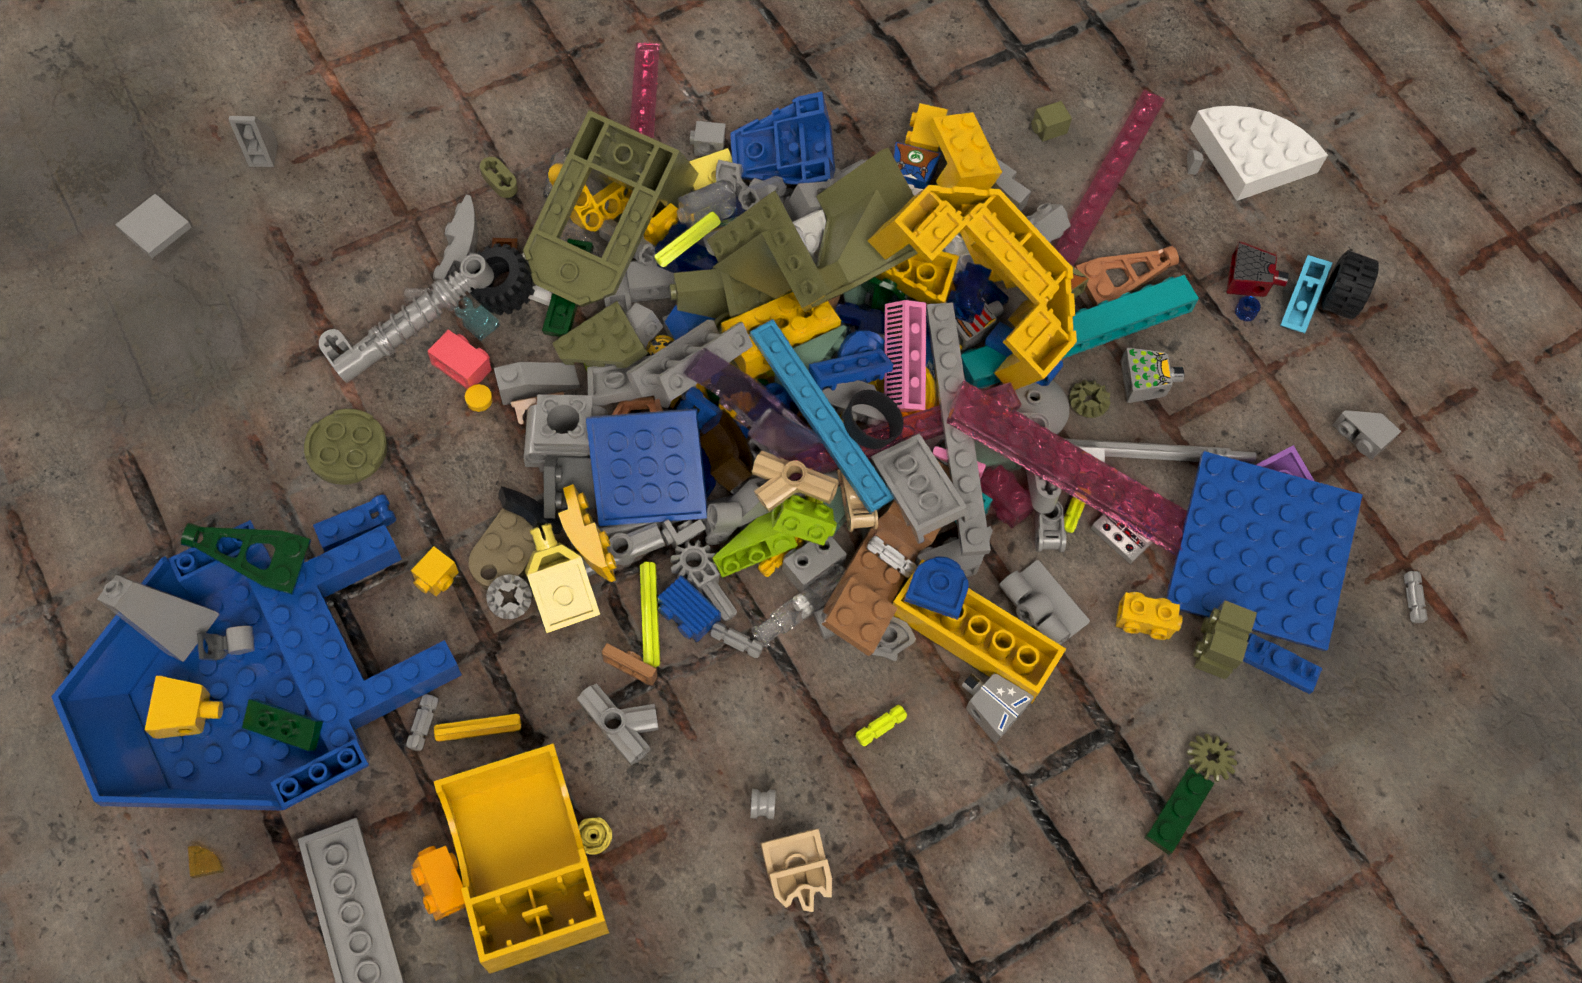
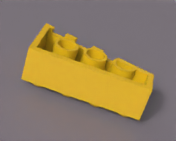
(924, 280)

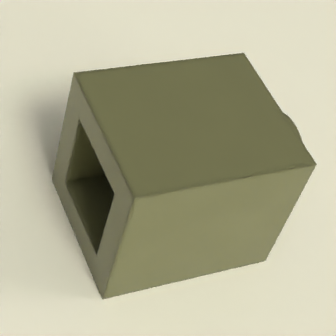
(1051, 121)

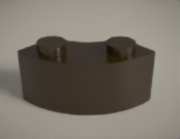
(727, 450)

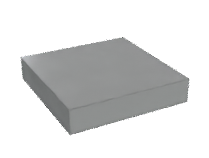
(153, 226)

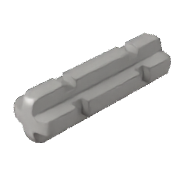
(891, 556)
(1415, 597)
(736, 639)
(422, 722)

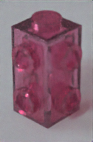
(1009, 498)

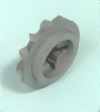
(522, 594)

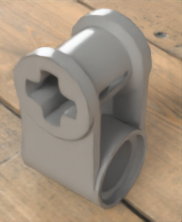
(721, 521)
(1050, 532)

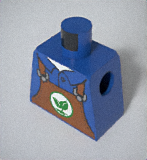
(916, 164)

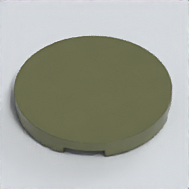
(345, 447)

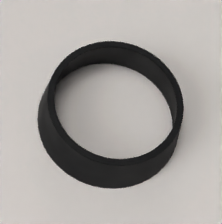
(885, 406)

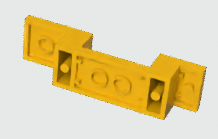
(969, 164)

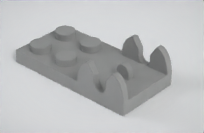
(612, 385)
(920, 486)

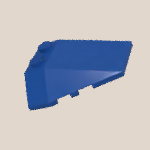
(788, 143)

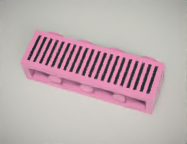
(907, 351)

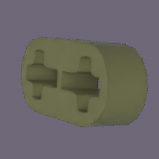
(502, 174)

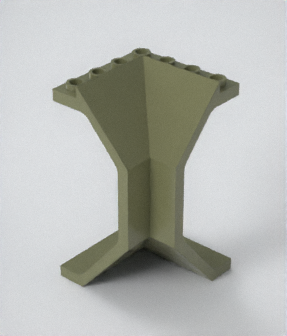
(771, 257)

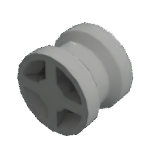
(763, 804)

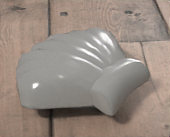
(895, 639)

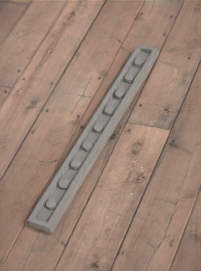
(959, 446)

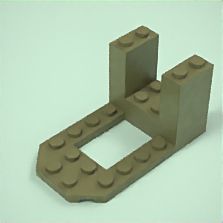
(607, 155)

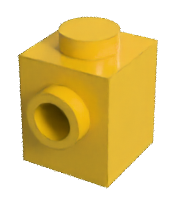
(434, 572)

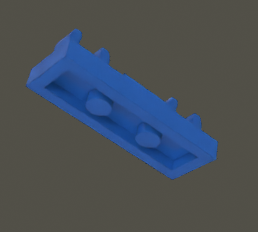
(851, 368)
(1281, 663)

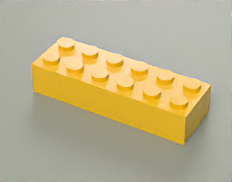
(987, 639)

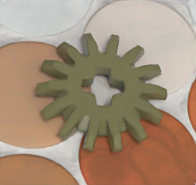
(1210, 767)

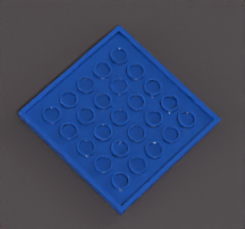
(1265, 546)

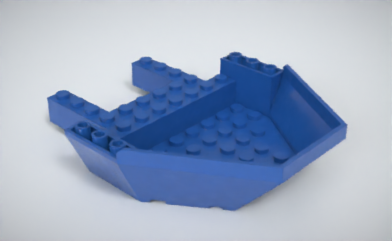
(295, 665)

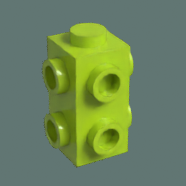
(804, 519)

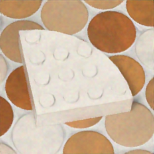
(1255, 148)

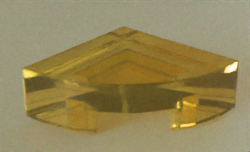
(203, 862)

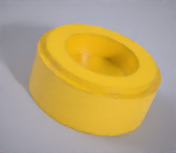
(478, 398)

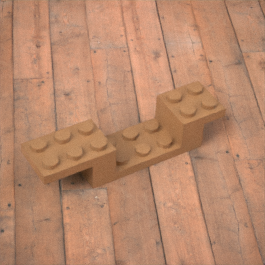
(864, 595)

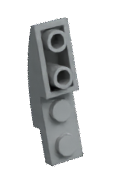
(461, 238)

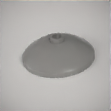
(1051, 403)

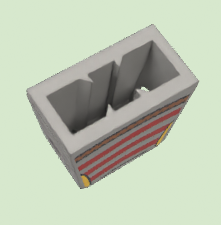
(972, 334)

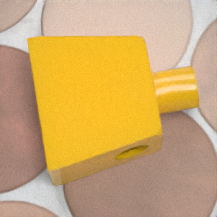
(179, 708)

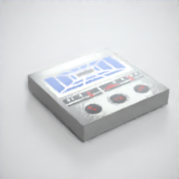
(1120, 538)

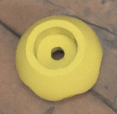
(603, 835)

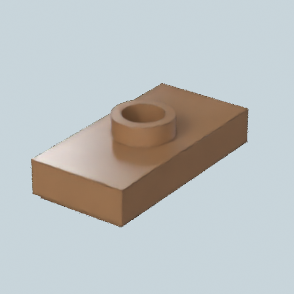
(630, 664)

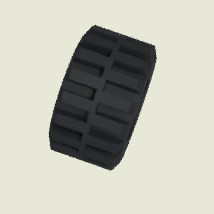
(1350, 284)
(514, 289)

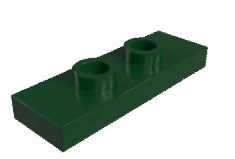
(282, 724)

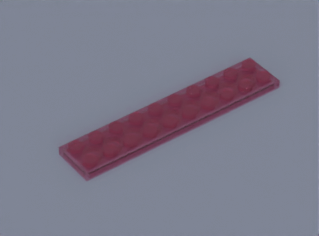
(1067, 467)

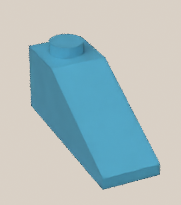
(1306, 294)

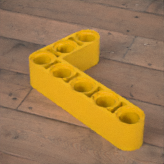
(594, 205)

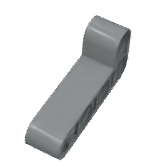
(1041, 500)

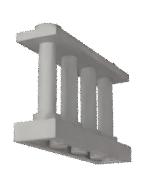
(668, 365)

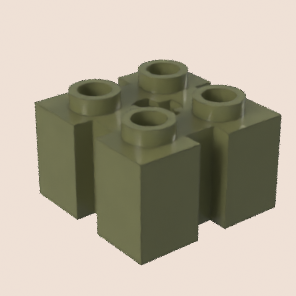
(1224, 639)

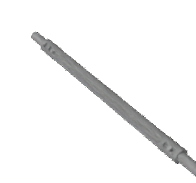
(1162, 451)

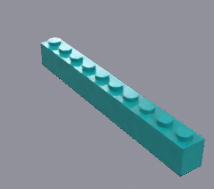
(1100, 324)

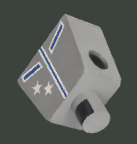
(995, 704)

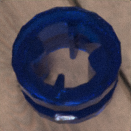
(1248, 315)

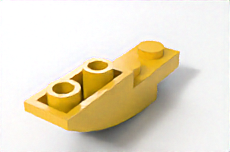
(586, 535)

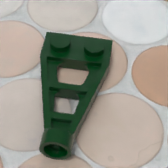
(285, 563)

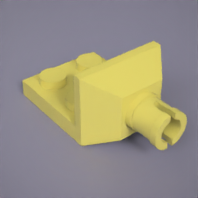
(559, 582)

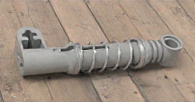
(384, 339)

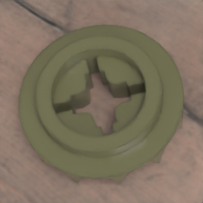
(1090, 408)

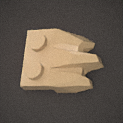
(797, 868)

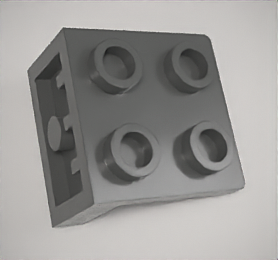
(563, 472)

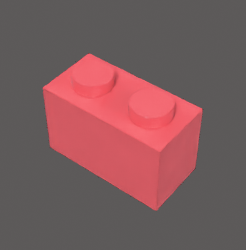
(459, 359)

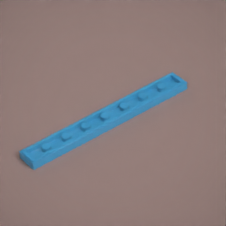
(821, 416)

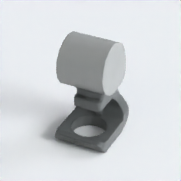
(236, 642)

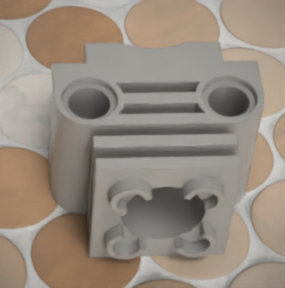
(549, 419)

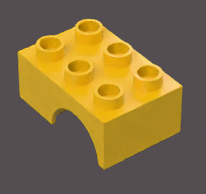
(521, 859)

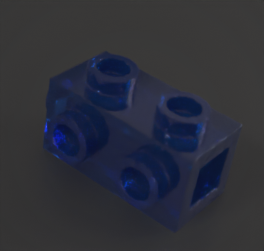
(972, 286)

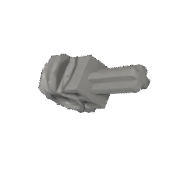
(704, 577)

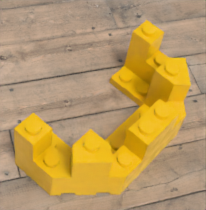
(1013, 251)

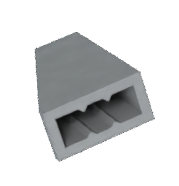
(158, 616)

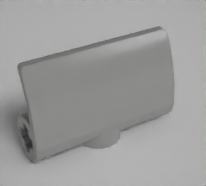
(1044, 603)

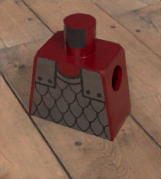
(1253, 272)

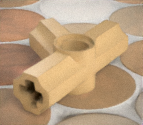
(781, 488)

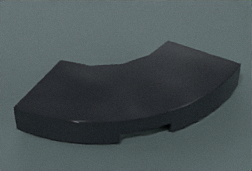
(527, 508)

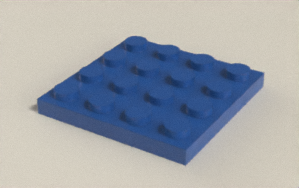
(647, 467)

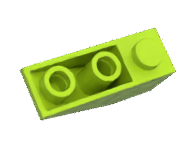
(753, 546)

